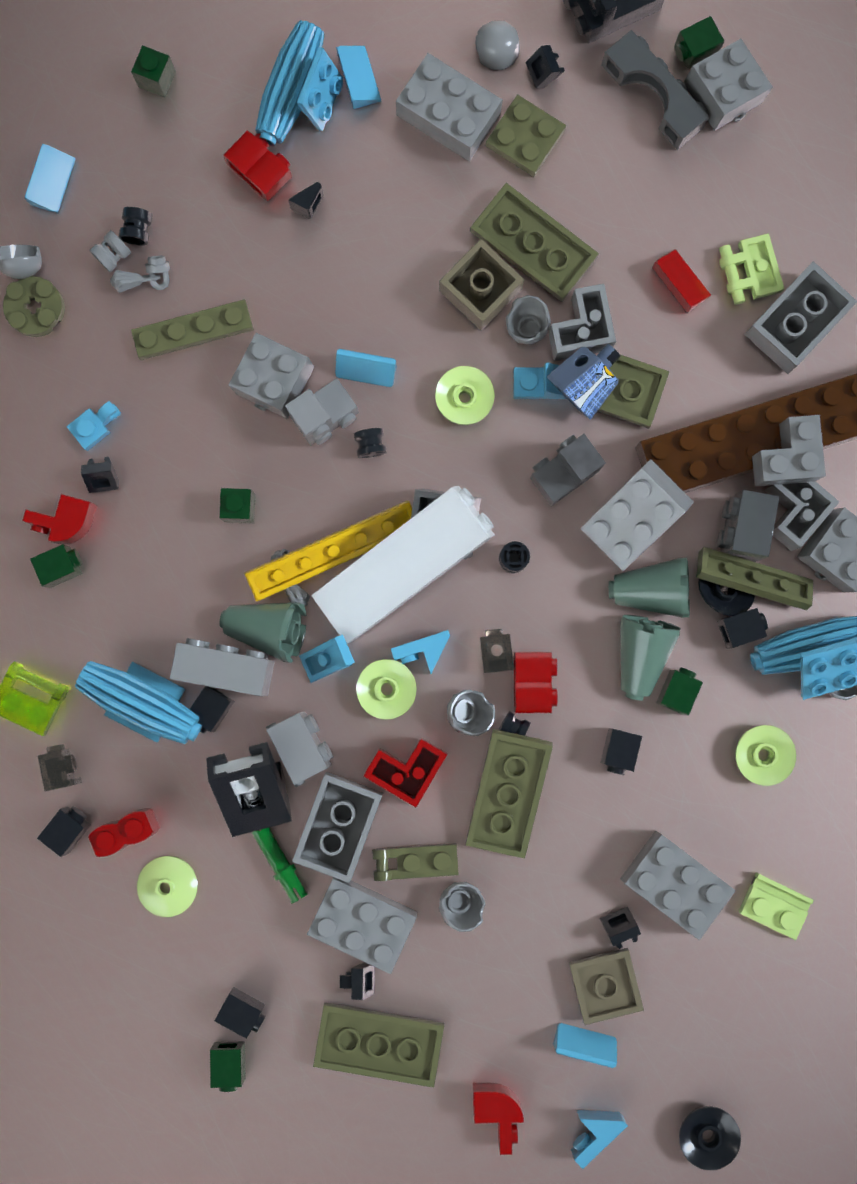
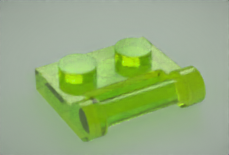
(26, 709)

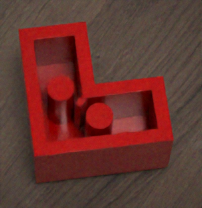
(407, 779)

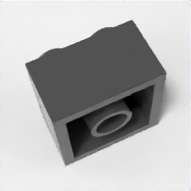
(748, 525)

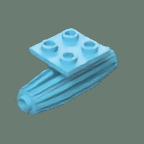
(299, 82)
(821, 651)
(140, 701)

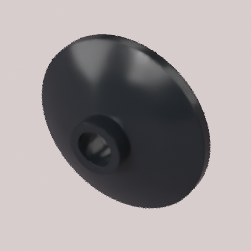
(728, 603)
(711, 1152)

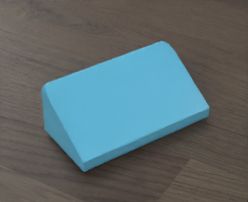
(358, 75)
(49, 179)
(365, 368)
(586, 1045)

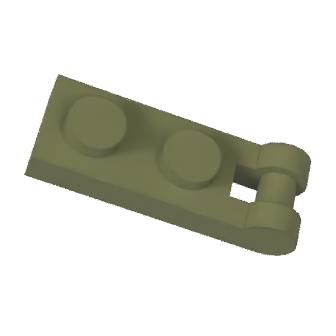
(416, 862)

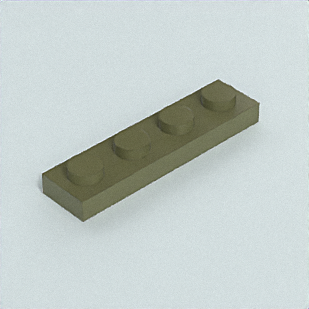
(192, 329)
(754, 578)

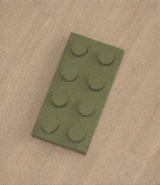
(534, 242)
(509, 793)
(378, 1044)

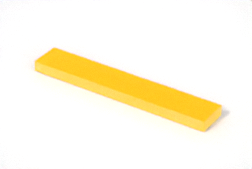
(326, 552)

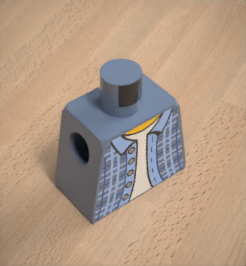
(586, 378)

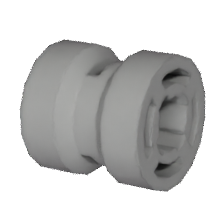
(105, 256)

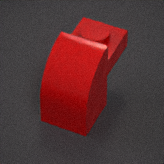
(70, 522)
(498, 1105)

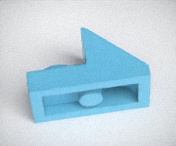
(534, 384)
(431, 647)
(327, 658)
(603, 1128)

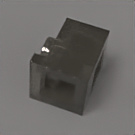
(496, 663)
(58, 768)

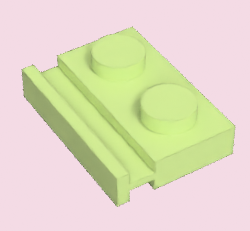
(776, 906)

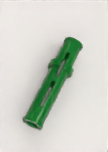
(280, 865)

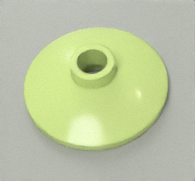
(464, 380)
(370, 692)
(780, 757)
(180, 879)

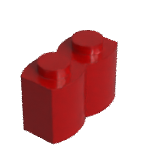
(258, 165)
(534, 682)
(123, 832)

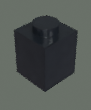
(743, 628)
(211, 708)
(620, 751)
(64, 830)
(241, 1013)

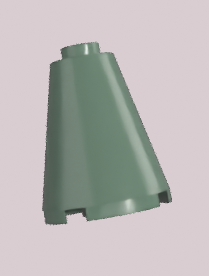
(654, 588)
(267, 627)
(644, 653)

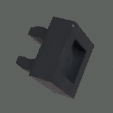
(543, 66)
(99, 476)
(620, 927)
(360, 981)

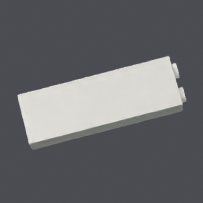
(404, 563)

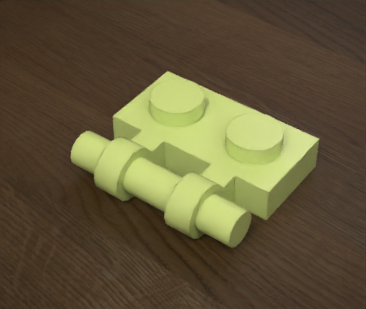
(760, 267)

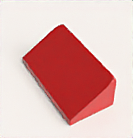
(681, 280)

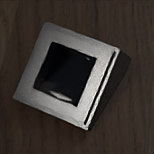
(307, 201)

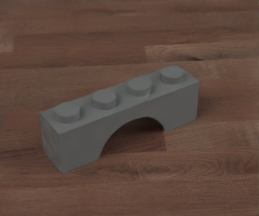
(633, 62)

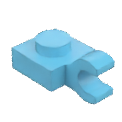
(91, 427)

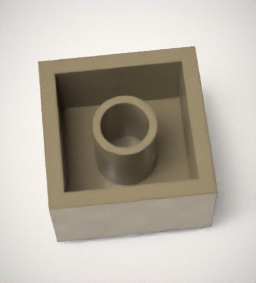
(481, 284)

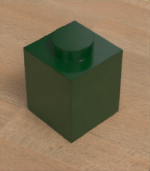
(698, 42)
(153, 71)
(237, 505)
(57, 565)
(680, 691)
(227, 1065)

